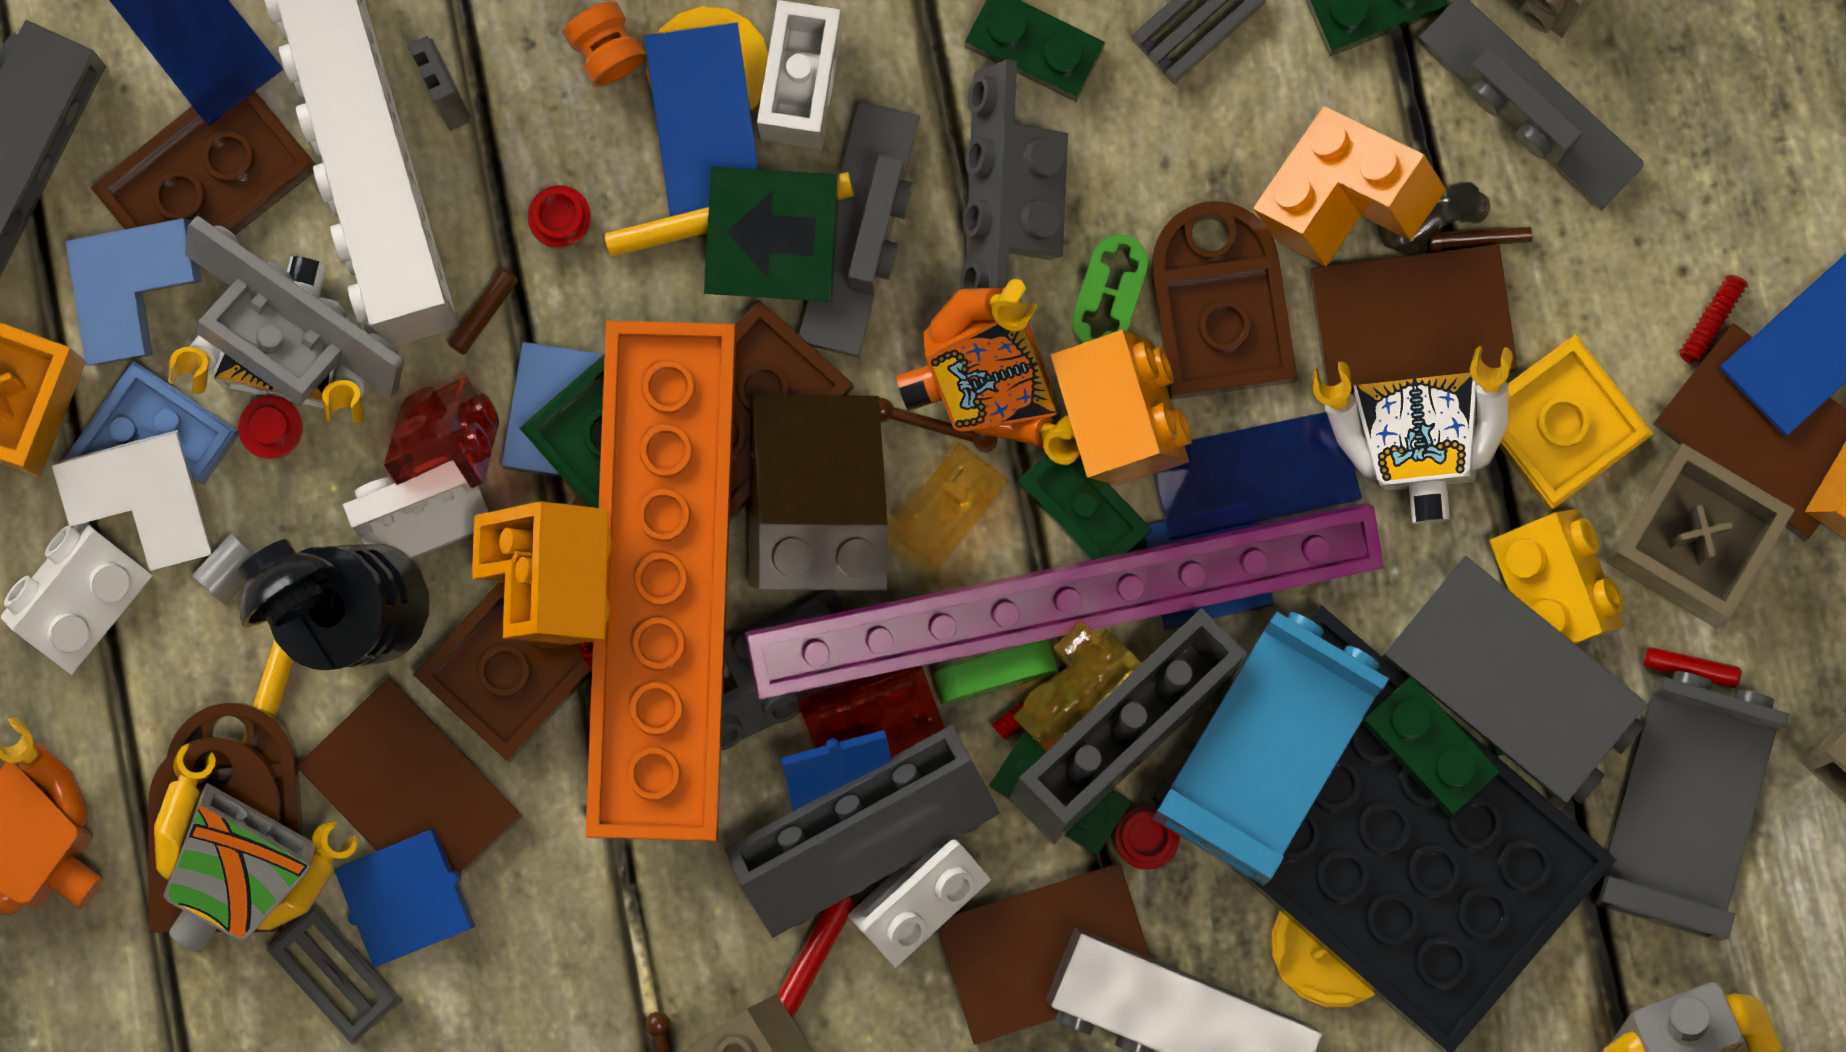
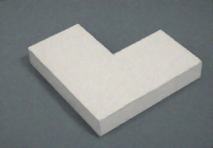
(152, 482)

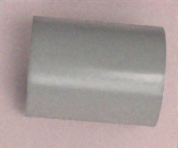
(220, 569)

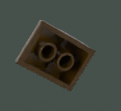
(817, 493)

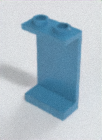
(1271, 746)

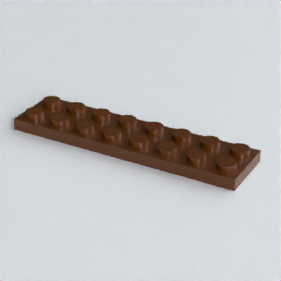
(516, 686)

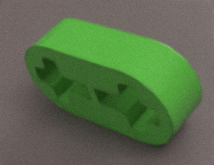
(1095, 288)
(995, 672)

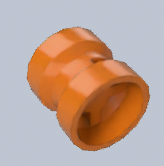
(604, 43)

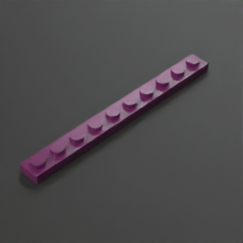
(1055, 599)

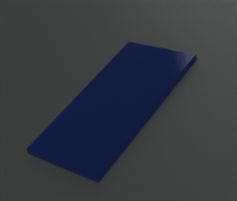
(203, 50)
(1257, 476)

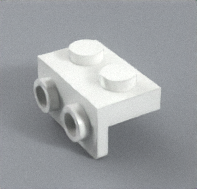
(417, 513)
(73, 595)
(918, 900)

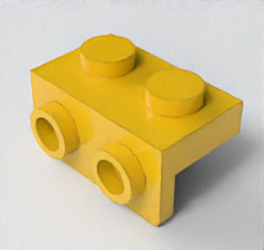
(1559, 575)

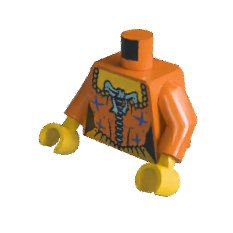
(990, 372)

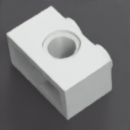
(800, 74)

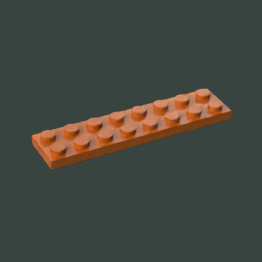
(666, 582)

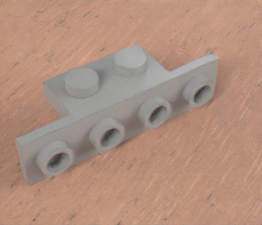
(279, 326)

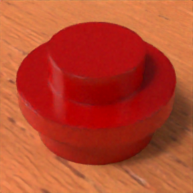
(559, 217)
(270, 427)
(1144, 841)

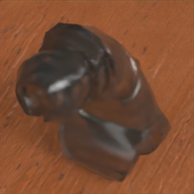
(1458, 204)

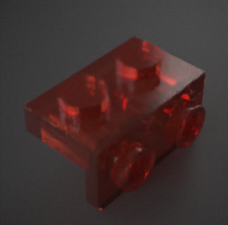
(442, 428)
(890, 702)

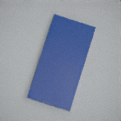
(699, 109)
(1797, 355)

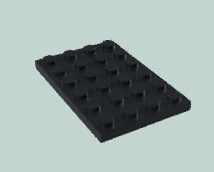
(1421, 901)

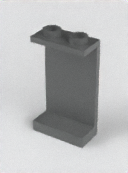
(1518, 682)
(1689, 805)

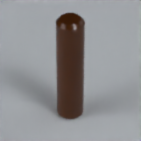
(482, 311)

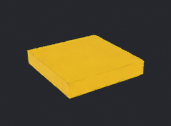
(1568, 423)

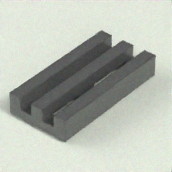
(1158, 54)
(439, 82)
(370, 1014)

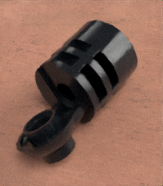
(336, 602)

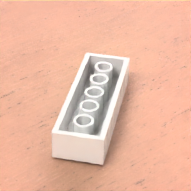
(364, 168)

